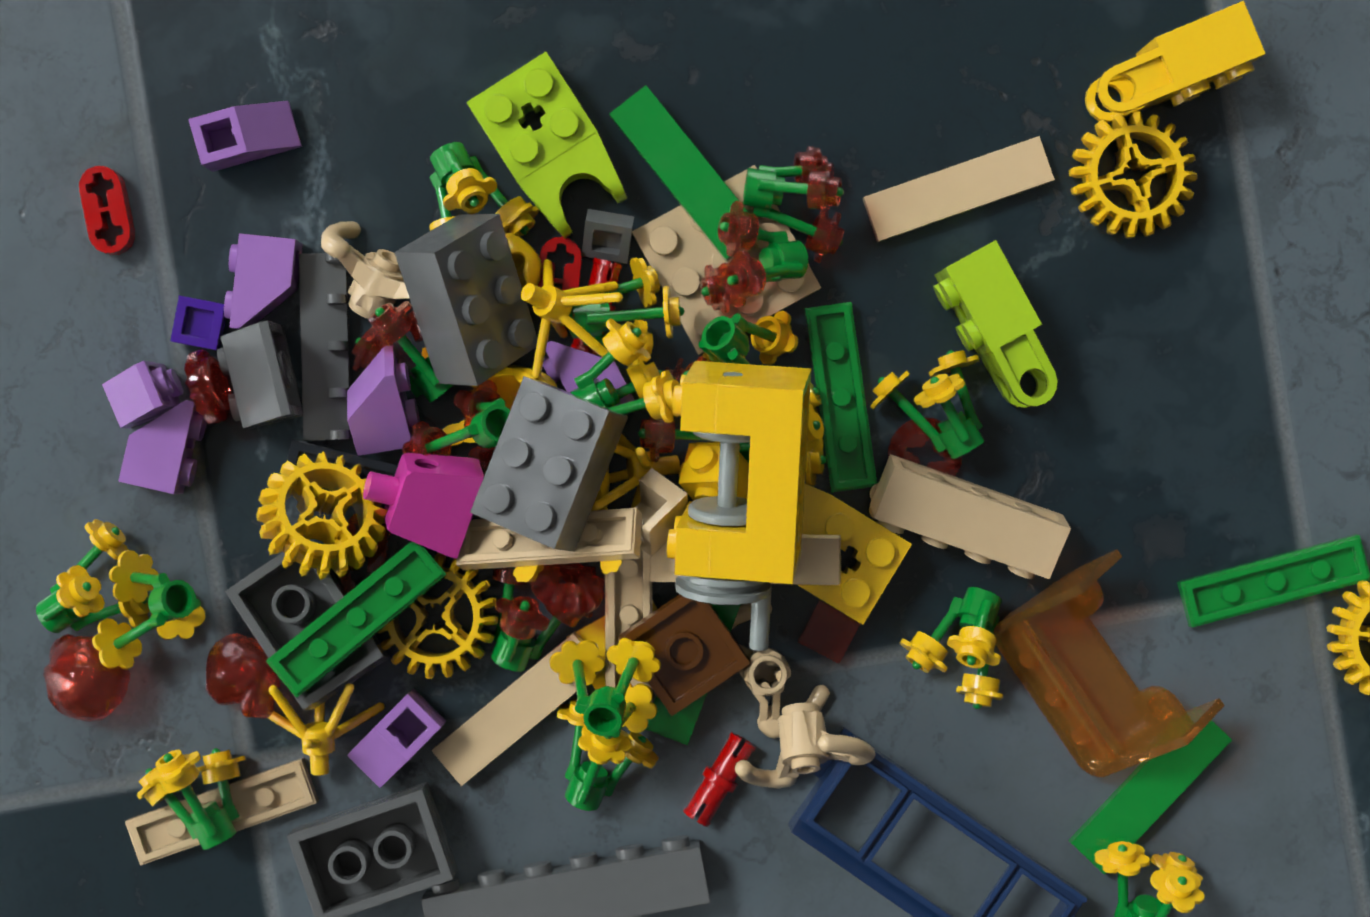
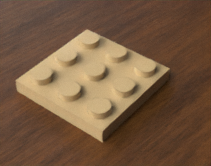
(682, 251)

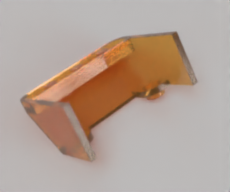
(1083, 684)

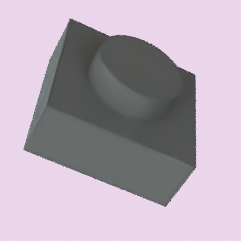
(607, 236)

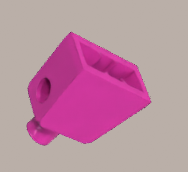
(428, 499)

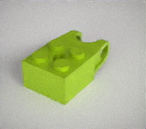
(556, 153)
(997, 323)

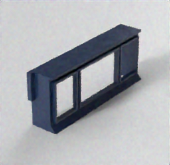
(862, 867)

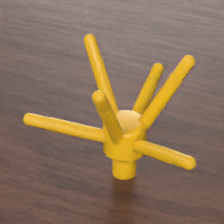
(555, 307)
(637, 466)
(320, 736)

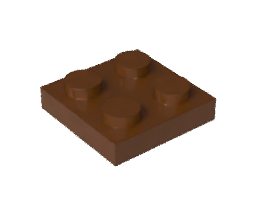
(692, 648)

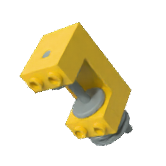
(733, 545)

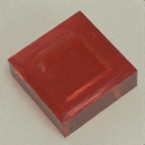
(828, 632)

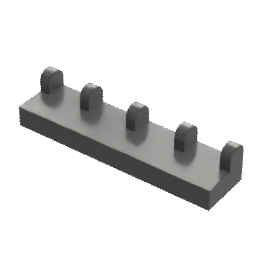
(324, 347)

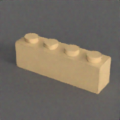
(969, 518)

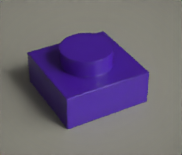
(198, 323)

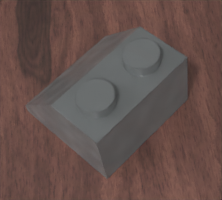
(260, 375)

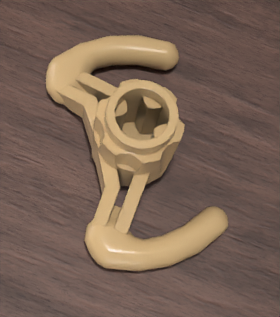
(375, 275)
(767, 677)
(804, 747)

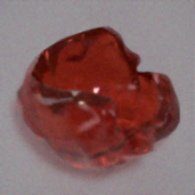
(241, 676)
(80, 683)

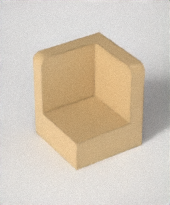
(660, 505)

